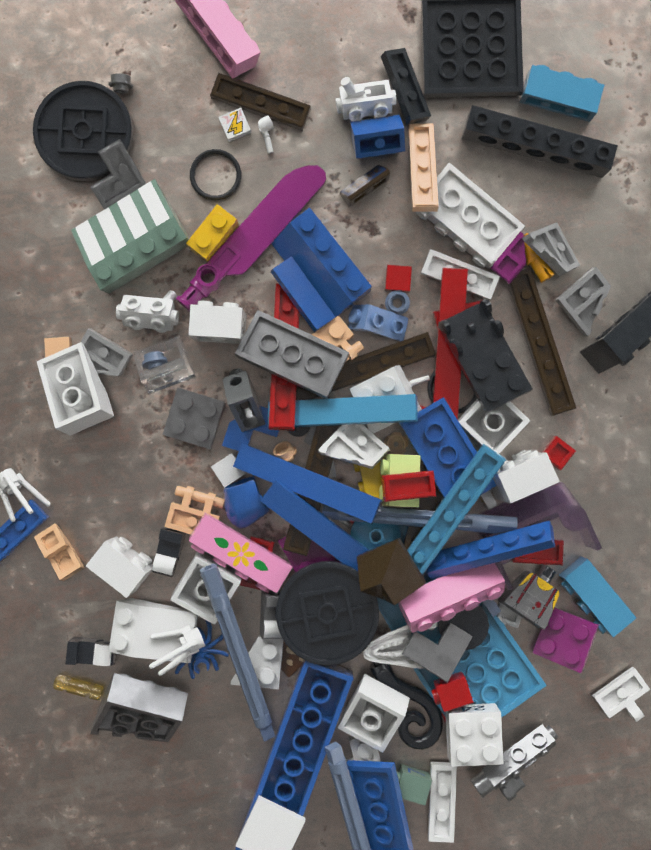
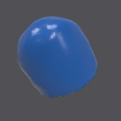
(243, 503)

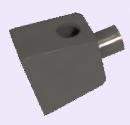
(239, 390)

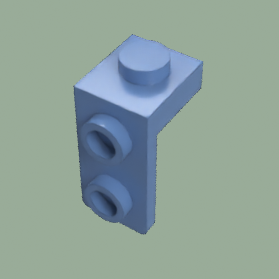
(378, 321)

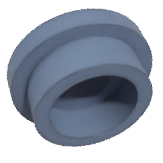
(400, 296)
(154, 359)

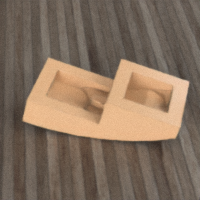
(59, 551)

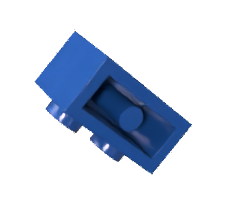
(378, 136)

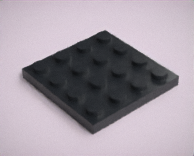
(472, 48)

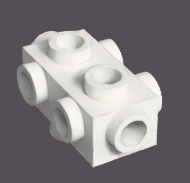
(365, 99)
(148, 312)

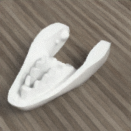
(390, 646)

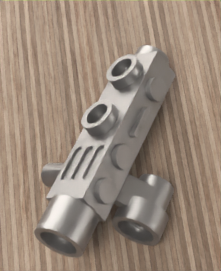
(515, 760)

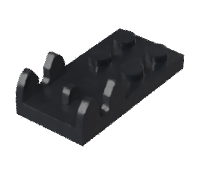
(485, 356)

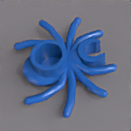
(203, 654)

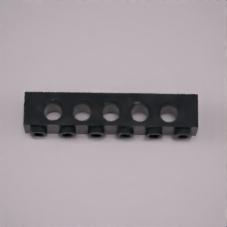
(539, 142)

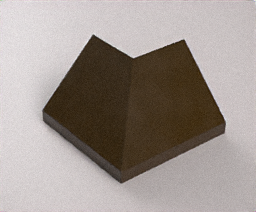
(389, 572)

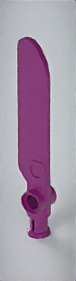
(256, 231)

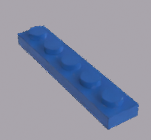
(492, 549)

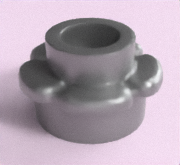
(120, 83)

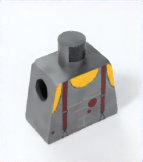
(533, 596)

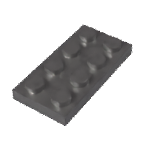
(292, 354)

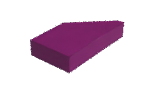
(511, 260)

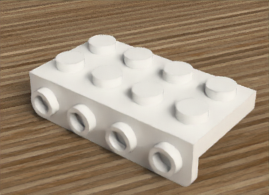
(472, 218)

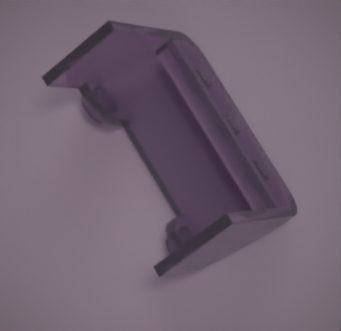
(542, 507)

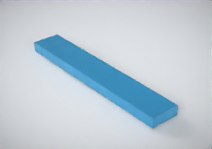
(356, 410)
(455, 506)

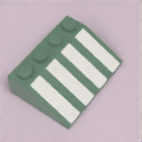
(130, 237)

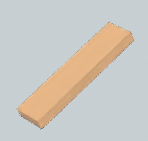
(423, 168)

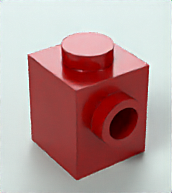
(452, 693)

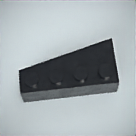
(621, 339)

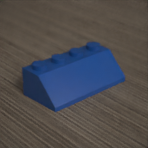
(322, 262)

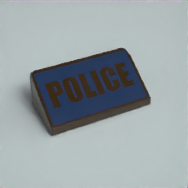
(365, 185)

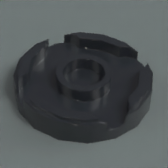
(472, 622)

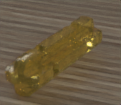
(78, 687)

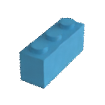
(562, 93)
(596, 597)

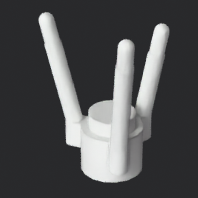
(11, 483)
(190, 643)

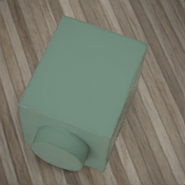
(414, 784)

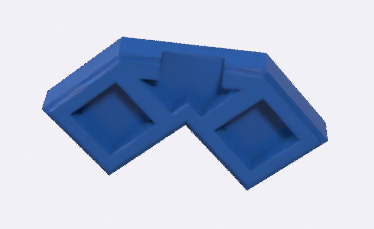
(235, 437)

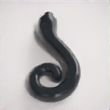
(386, 675)

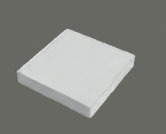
(270, 827)

